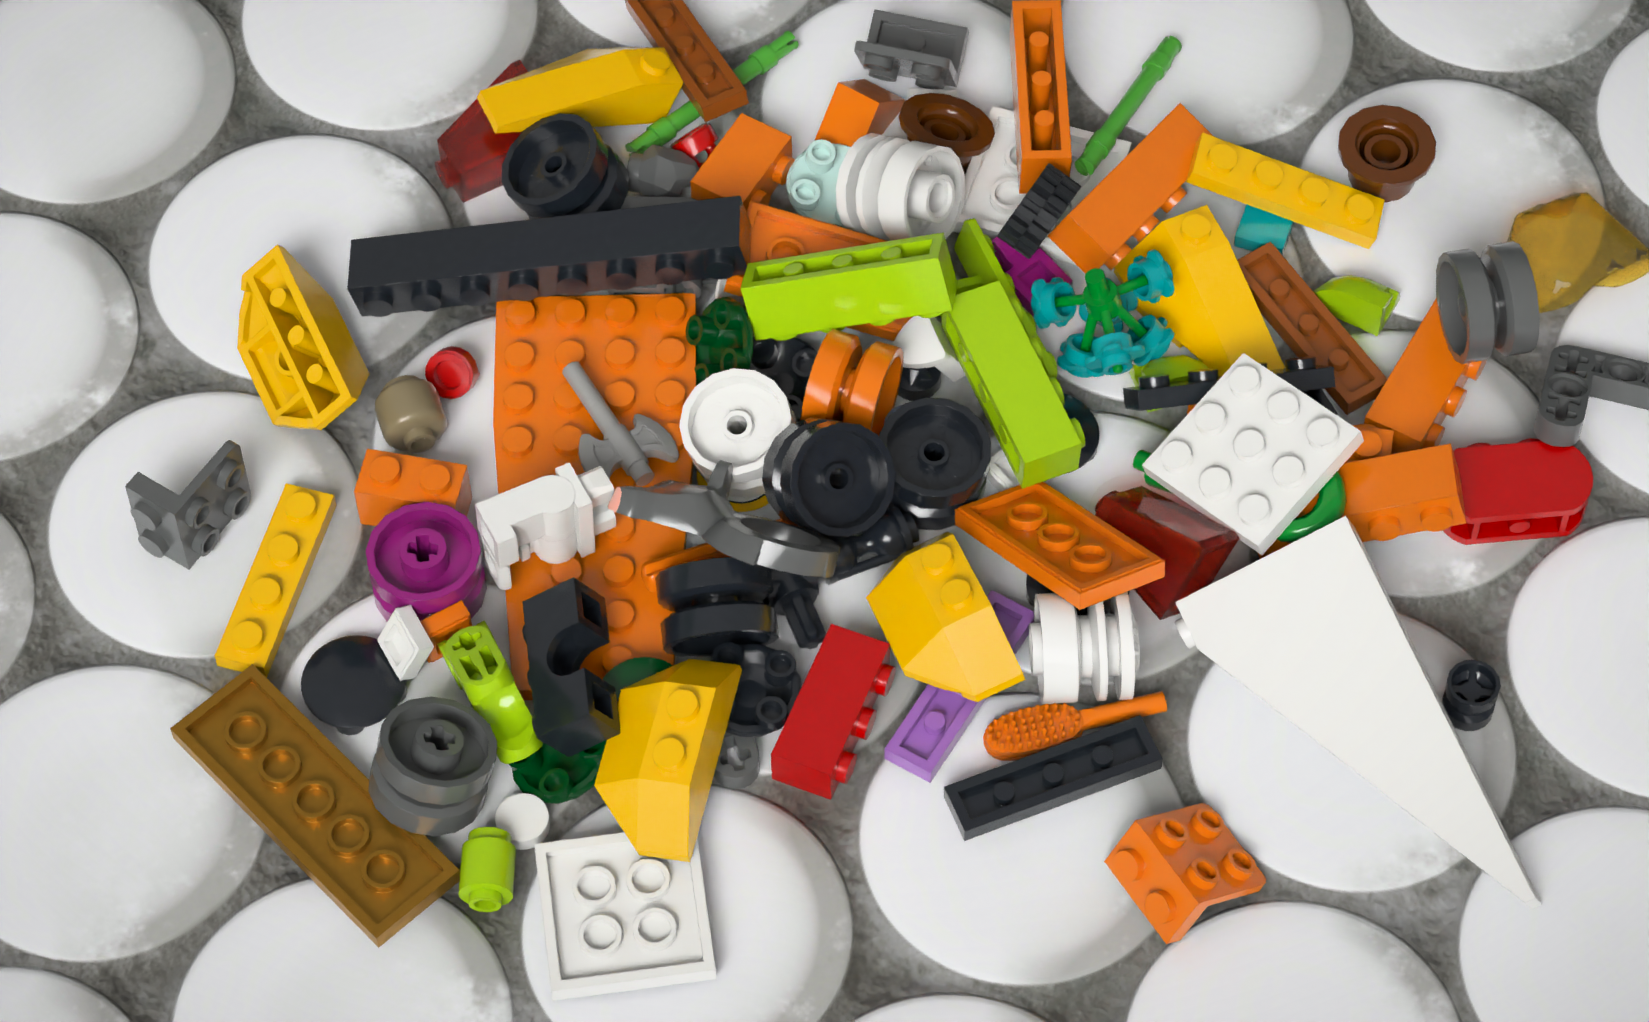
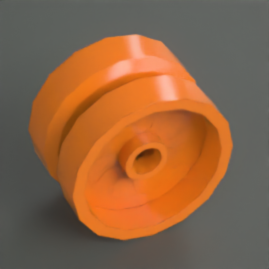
(851, 384)

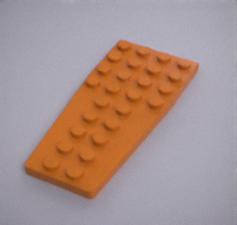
(640, 365)

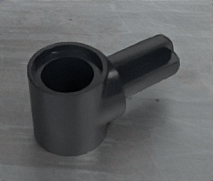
(794, 599)

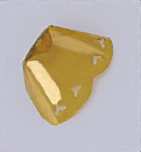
(1575, 244)

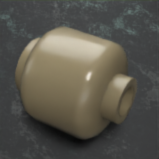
(410, 414)

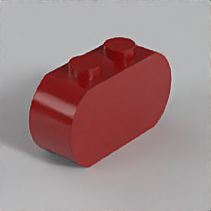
(1521, 491)

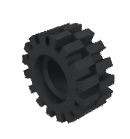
(1039, 211)

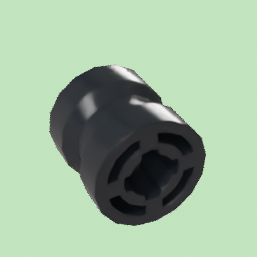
(1477, 685)

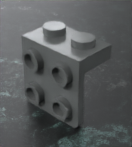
(913, 49)
(191, 522)

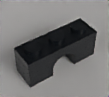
(569, 704)

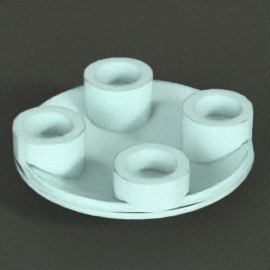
(814, 179)

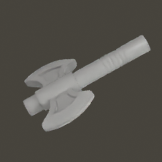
(619, 446)

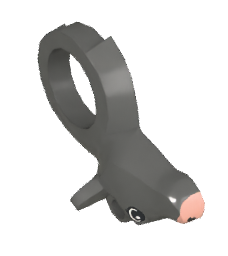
(745, 537)

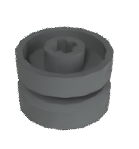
(1487, 302)
(432, 766)

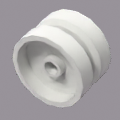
(735, 421)

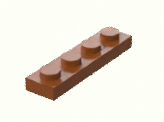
(705, 73)
(1310, 327)

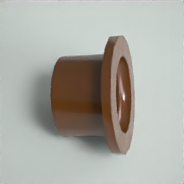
(947, 123)
(1386, 150)

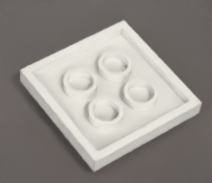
(993, 179)
(1253, 453)
(621, 917)

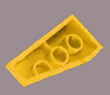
(597, 84)
(1211, 298)

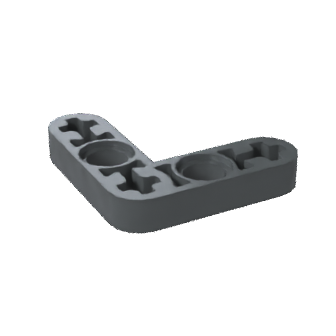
(1595, 376)

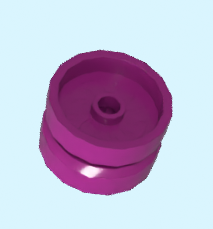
(426, 560)

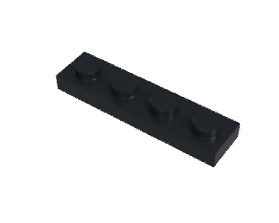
(1159, 392)
(1052, 777)

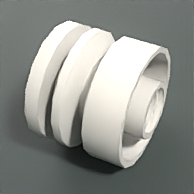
(899, 188)
(1083, 646)

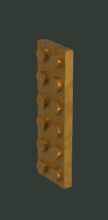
(314, 805)

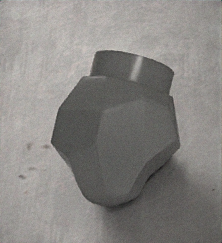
(660, 172)

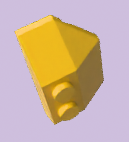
(296, 345)
(943, 622)
(666, 755)

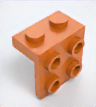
(1180, 866)

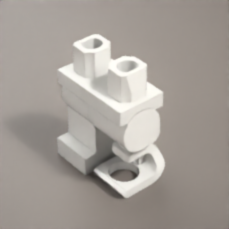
(545, 517)

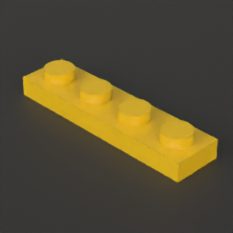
(1285, 190)
(276, 579)

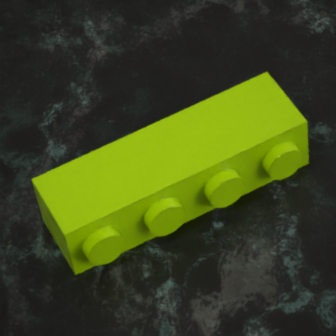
(849, 287)
(1013, 385)

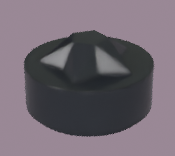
(919, 383)

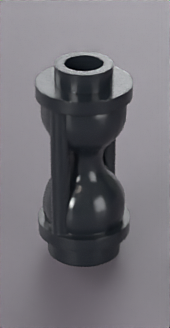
(885, 539)

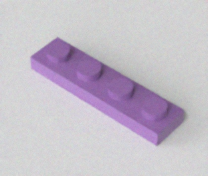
(944, 715)

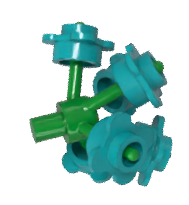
(1109, 307)

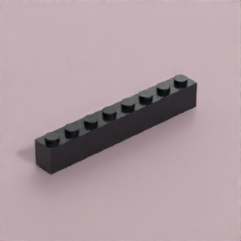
(550, 256)

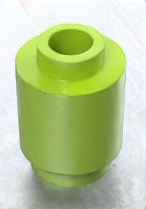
(487, 869)

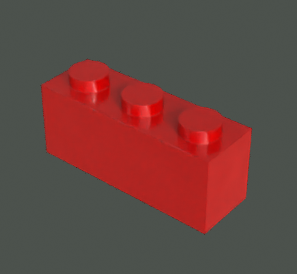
(832, 712)

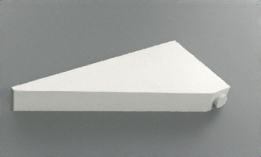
(1334, 659)

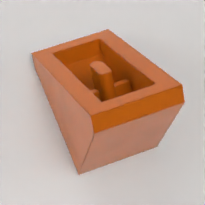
(857, 110)

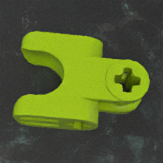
(491, 690)

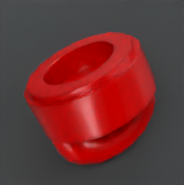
(696, 141)
(452, 372)

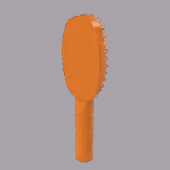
(1050, 725)

